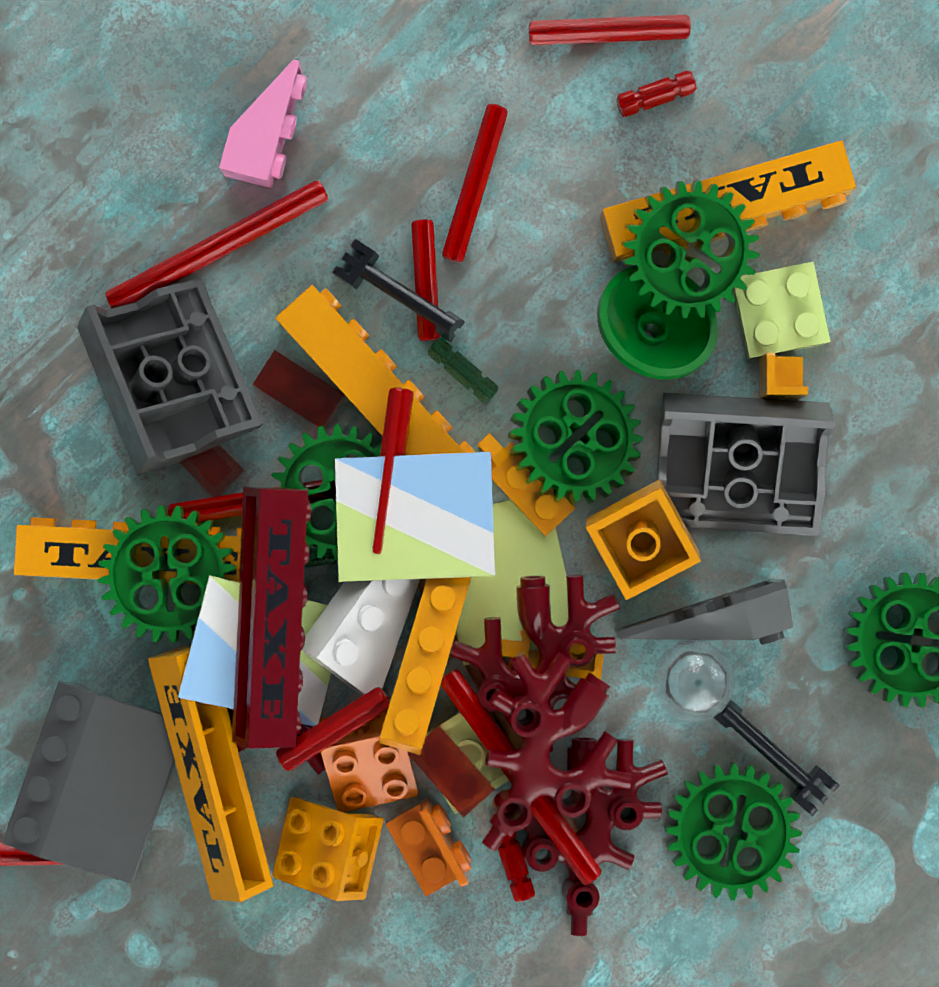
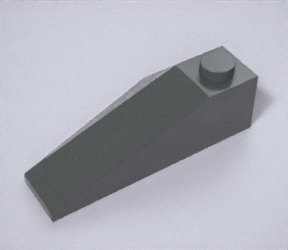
(743, 614)

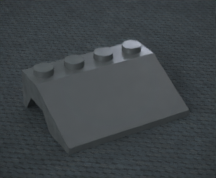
(168, 375)
(745, 462)
(93, 783)

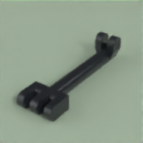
(363, 269)
(805, 782)

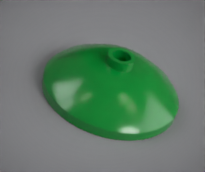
(677, 342)

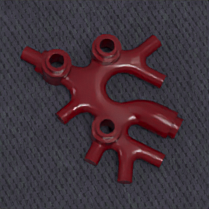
(536, 621)
(541, 727)
(596, 833)

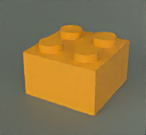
(643, 539)

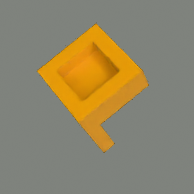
(781, 377)

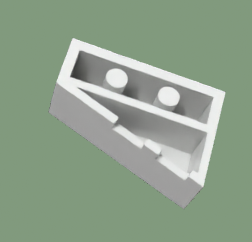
(361, 631)

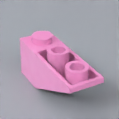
(260, 133)

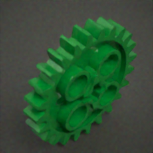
(711, 217)
(550, 410)
(322, 454)
(129, 577)
(906, 675)
(769, 839)

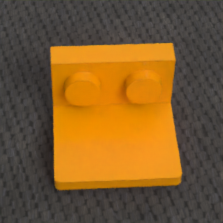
(327, 850)

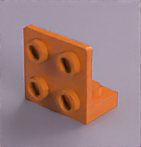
(367, 772)
(428, 847)

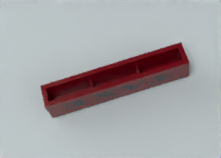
(270, 617)

